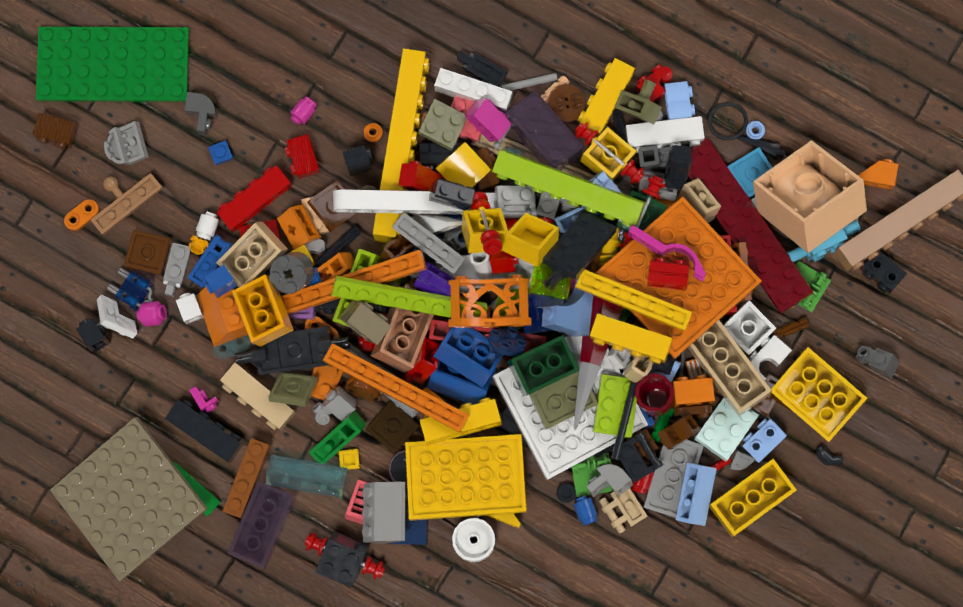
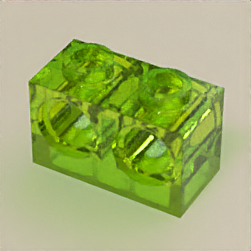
(539, 275)

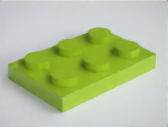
(611, 402)

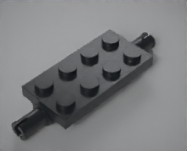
(577, 247)
(292, 351)

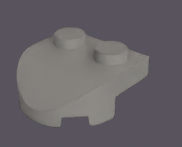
(126, 144)

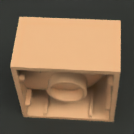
(810, 196)

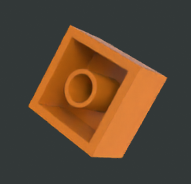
(693, 392)

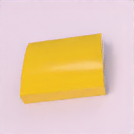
(463, 167)

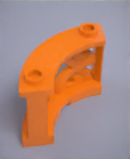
(511, 319)

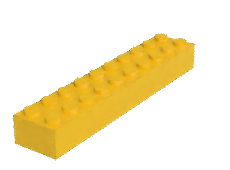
(402, 133)

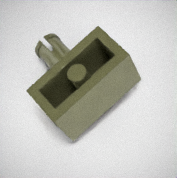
(639, 105)

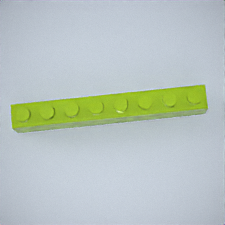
(569, 187)

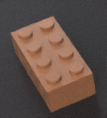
(404, 339)

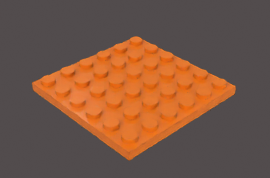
(724, 284)

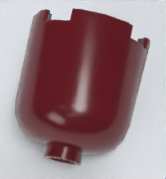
(655, 394)

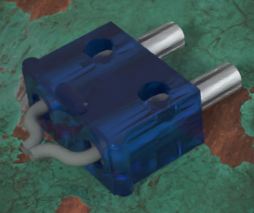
(135, 291)

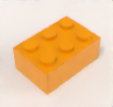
(262, 311)

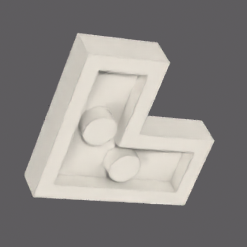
(111, 318)

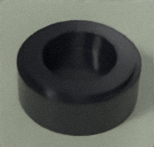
(566, 493)

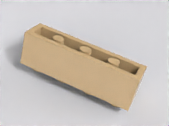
(256, 395)

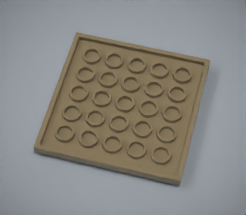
(128, 499)

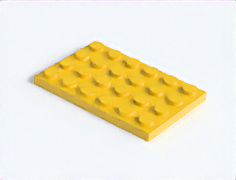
(465, 477)

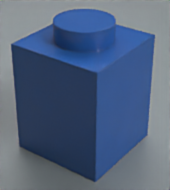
(219, 281)

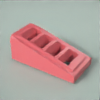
(351, 515)

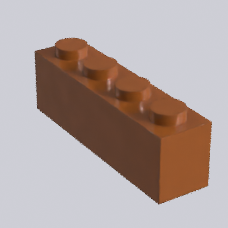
(246, 478)

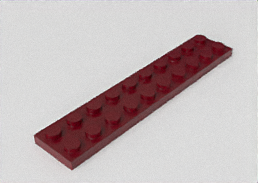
(744, 224)

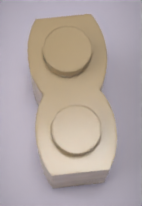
(638, 369)

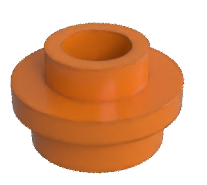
(373, 138)

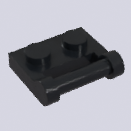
(632, 460)

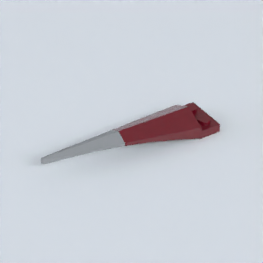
(592, 355)

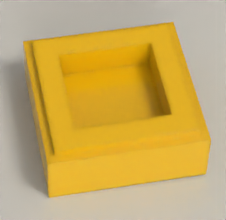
(349, 459)

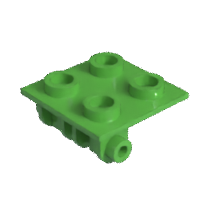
(818, 283)
(586, 470)

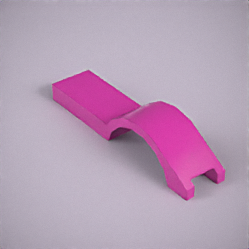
(661, 249)

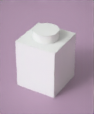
(189, 308)

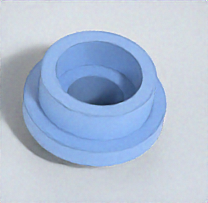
(755, 124)

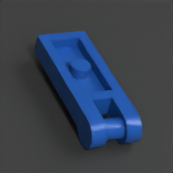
(208, 260)

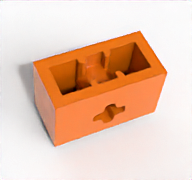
(298, 226)

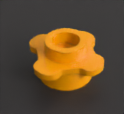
(198, 245)

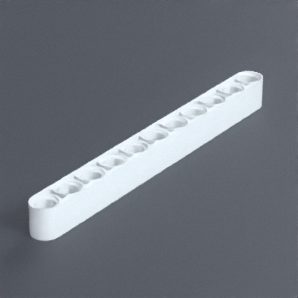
(398, 202)

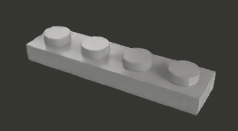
(428, 243)

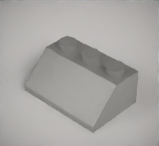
(383, 512)

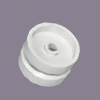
(468, 529)

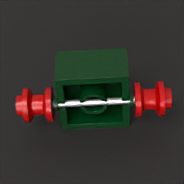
(652, 210)

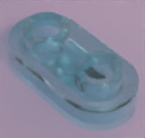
(231, 348)

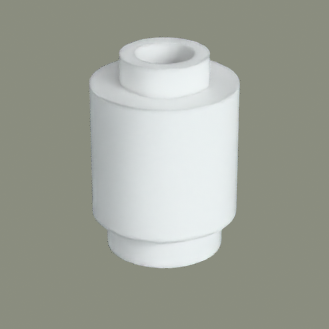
(207, 226)

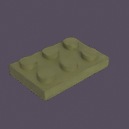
(558, 401)

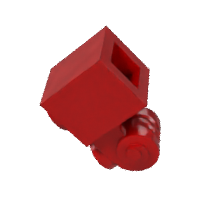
(660, 74)

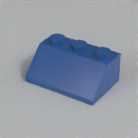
(468, 354)
(453, 384)

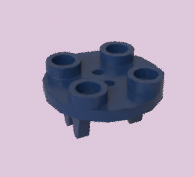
(506, 342)

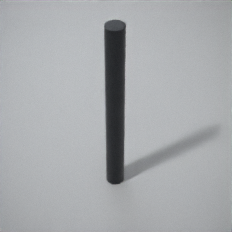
(624, 422)

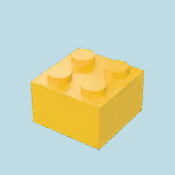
(531, 239)

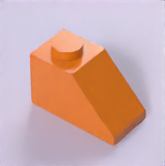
(881, 174)

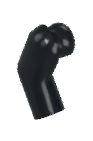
(826, 458)

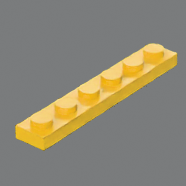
(633, 300)

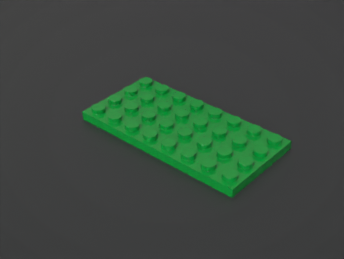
(112, 64)

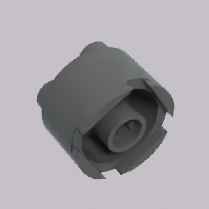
(295, 280)

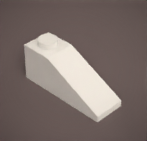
(436, 223)

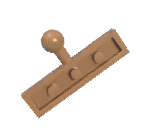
(125, 203)

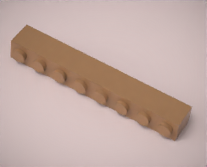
(901, 222)

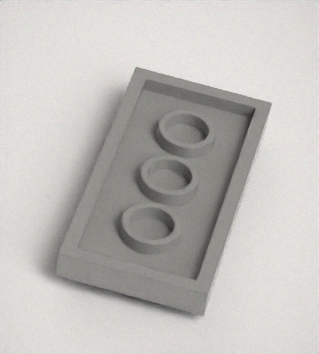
(668, 479)

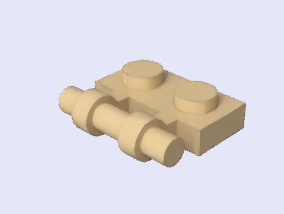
(628, 505)

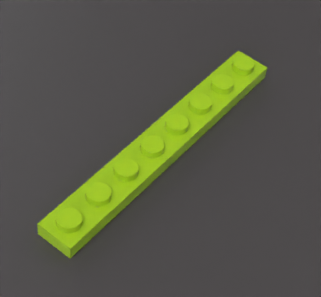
(396, 297)

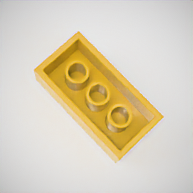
(752, 498)

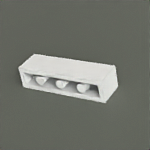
(472, 89)
(666, 133)

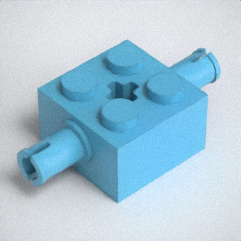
(830, 244)

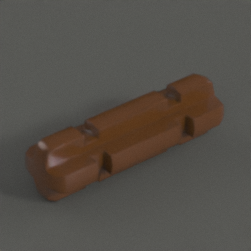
(791, 328)

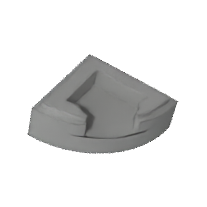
(741, 461)

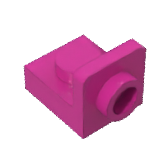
(200, 397)

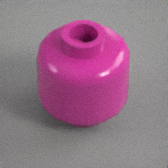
(151, 313)

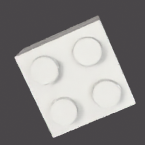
(748, 327)

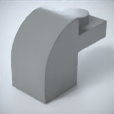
(609, 476)

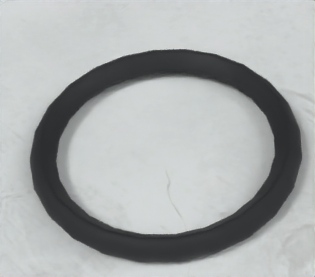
(725, 137)

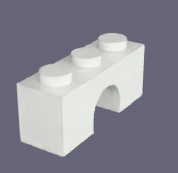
(773, 351)

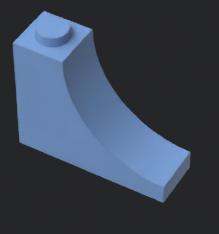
(571, 317)

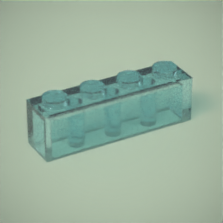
(306, 476)

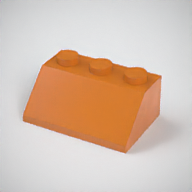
(221, 317)

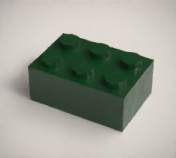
(543, 365)

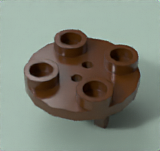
(575, 102)

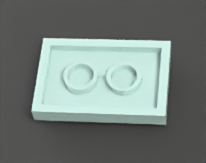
(725, 430)

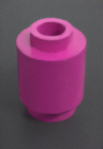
(303, 111)

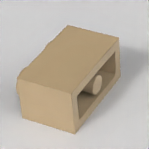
(700, 199)

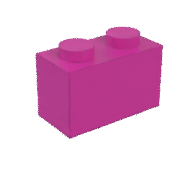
(488, 119)

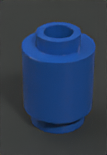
(585, 510)

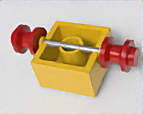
(608, 154)
(483, 227)

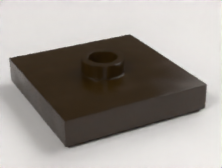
(392, 427)

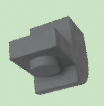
(200, 106)
(653, 158)

